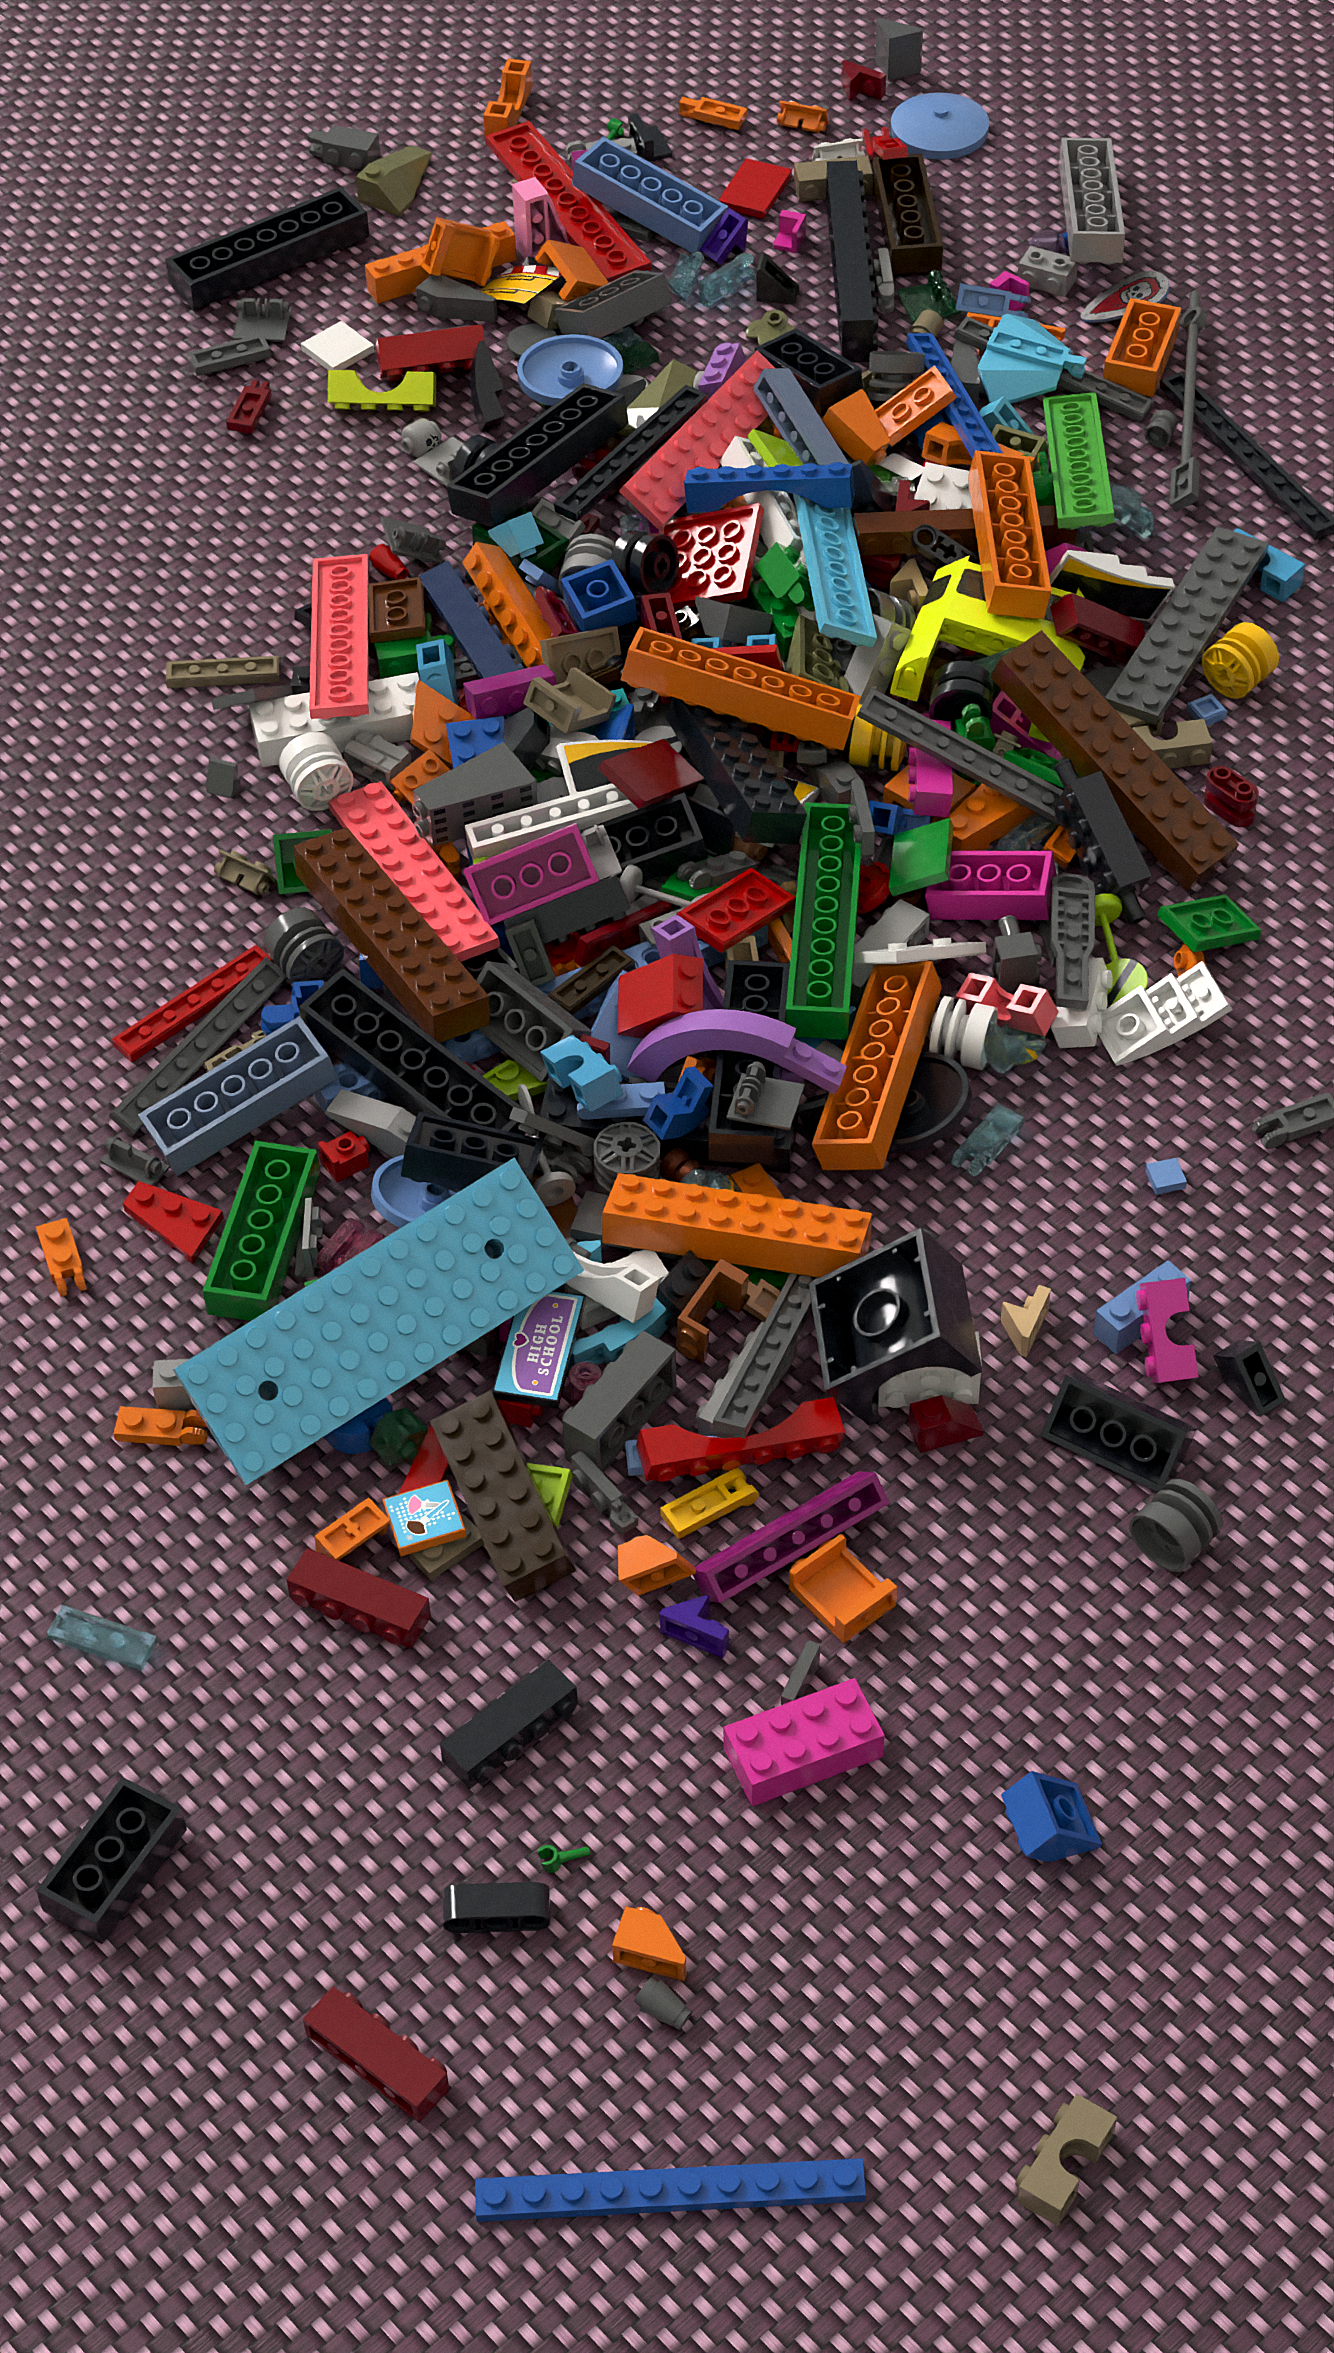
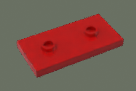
(737, 909)

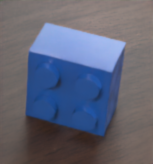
(599, 597)

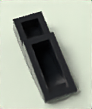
(485, 388)

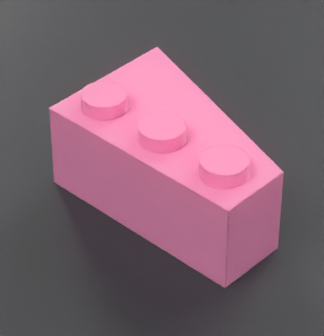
(535, 218)

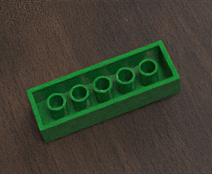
(261, 1231)

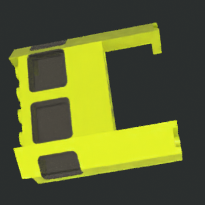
(958, 615)

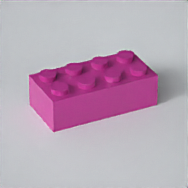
(531, 874)
(994, 886)
(803, 1742)

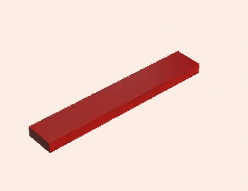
(186, 1007)

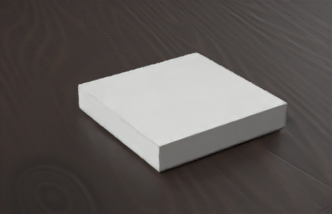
(337, 347)

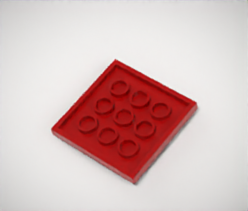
(714, 554)

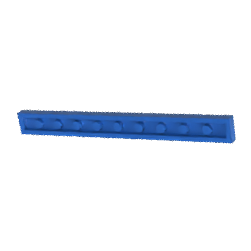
(962, 410)
(670, 2190)

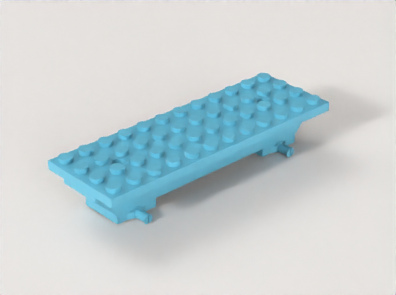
(378, 1321)

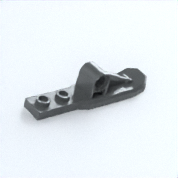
(1072, 937)

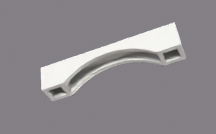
(620, 1288)

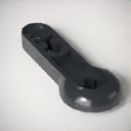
(946, 542)

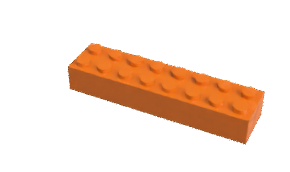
(1009, 535)
(740, 688)
(880, 1066)
(733, 1226)

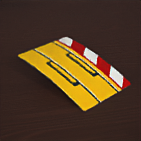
(521, 283)

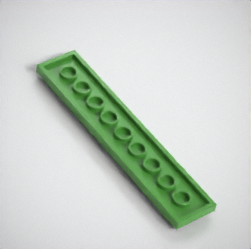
(1078, 461)

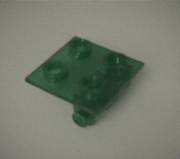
(930, 296)

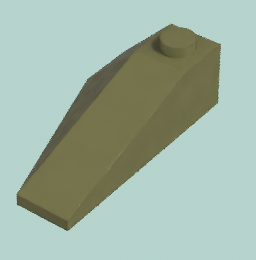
(393, 180)

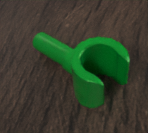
(615, 128)
(559, 1857)

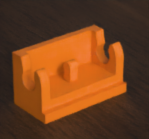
(351, 1530)

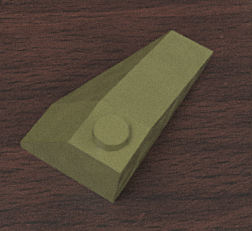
(658, 392)
(811, 656)

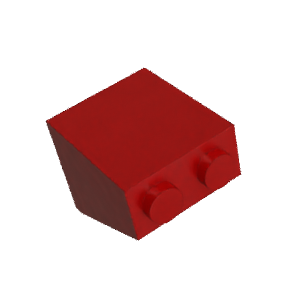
(659, 993)

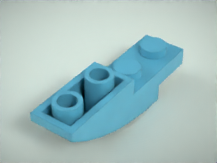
(609, 1343)

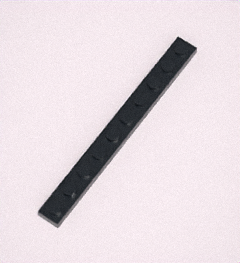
(1252, 459)

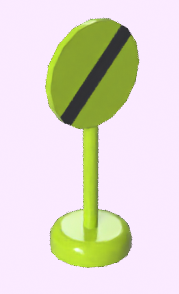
(1126, 973)

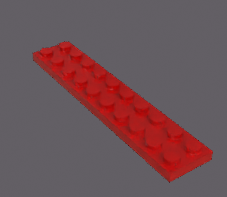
(583, 216)

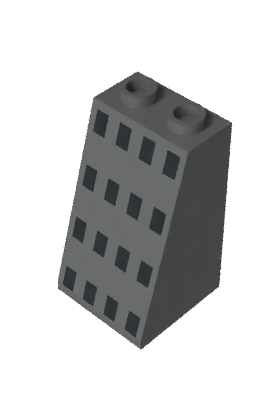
(471, 793)

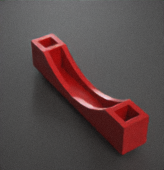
(675, 1451)

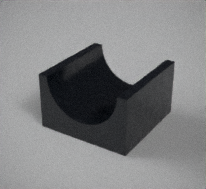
(891, 1316)

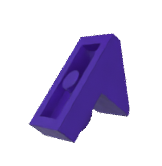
(728, 233)
(689, 1624)

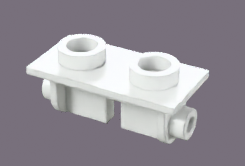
(844, 149)

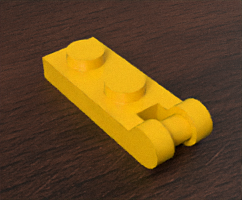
(708, 1503)

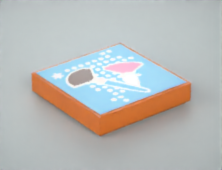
(424, 1518)

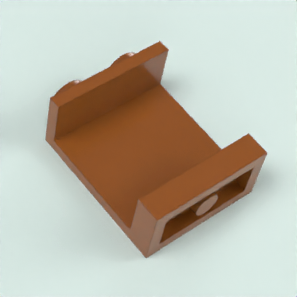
(724, 1285)

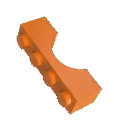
(514, 91)
(946, 448)

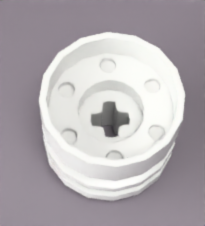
(315, 770)
(961, 1032)

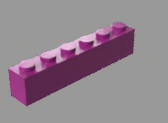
(790, 1536)

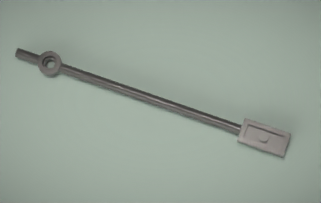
(1186, 475)

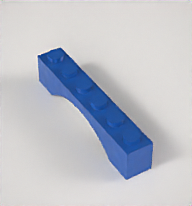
(824, 484)

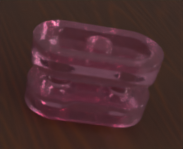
(346, 1244)

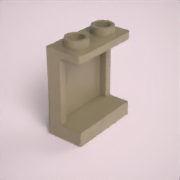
(571, 704)

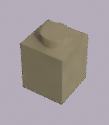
(542, 309)

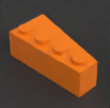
(984, 818)

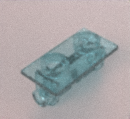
(685, 274)

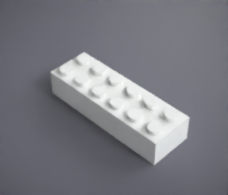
(285, 718)

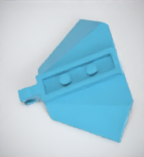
(1024, 360)

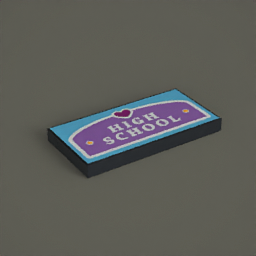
(540, 1350)

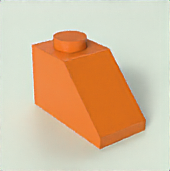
(649, 1565)
(648, 1944)

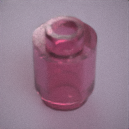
(582, 1376)

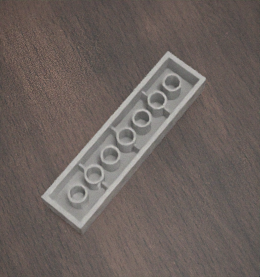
(1091, 200)

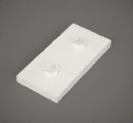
(900, 953)

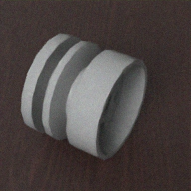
(584, 553)

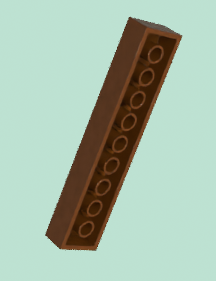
(1099, 739)
(392, 935)

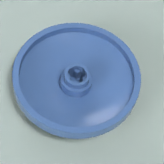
(940, 125)
(565, 362)
(401, 1198)

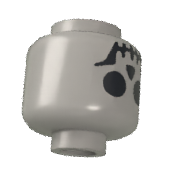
(420, 437)

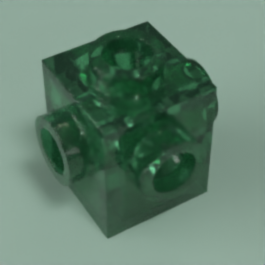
(398, 1436)

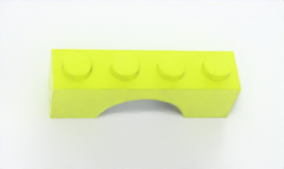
(415, 390)

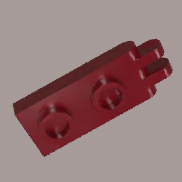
(249, 407)
(554, 613)

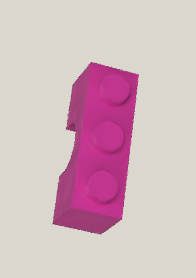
(1159, 1302)

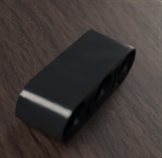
(496, 1907)

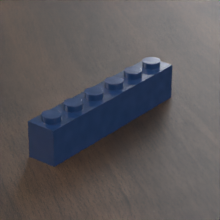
(468, 621)

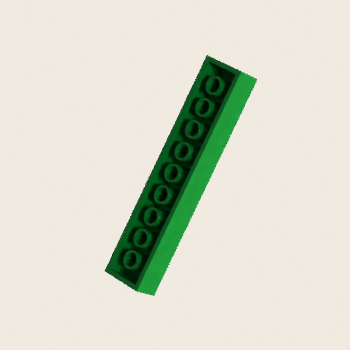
(824, 924)

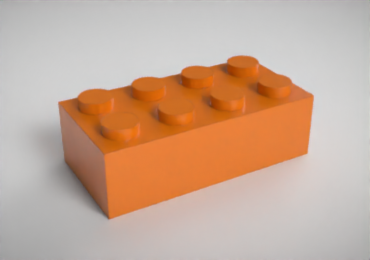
(1142, 346)

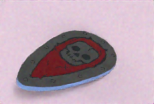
(1111, 304)

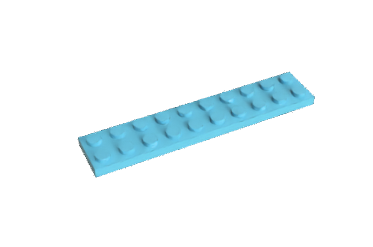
(835, 572)

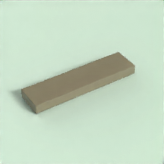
(222, 671)

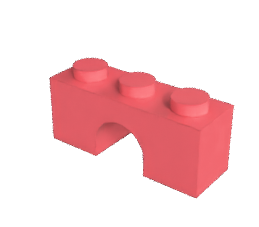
(1027, 1010)

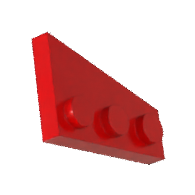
(175, 1218)

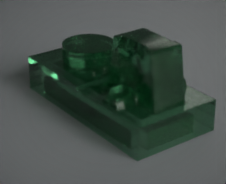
(637, 356)

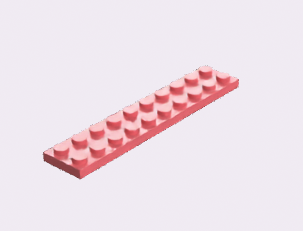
(701, 442)
(339, 637)
(414, 868)

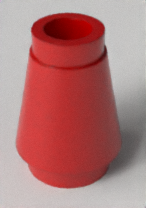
(388, 562)

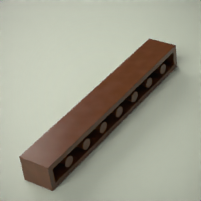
(892, 531)

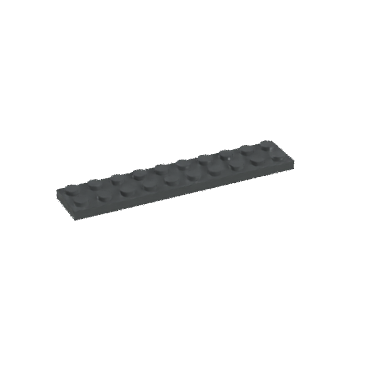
(1186, 625)

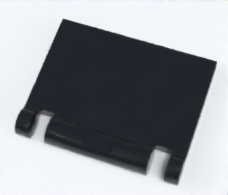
(714, 827)

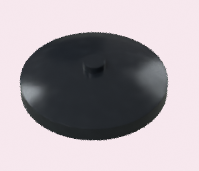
(934, 1103)

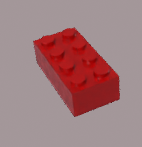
(428, 351)

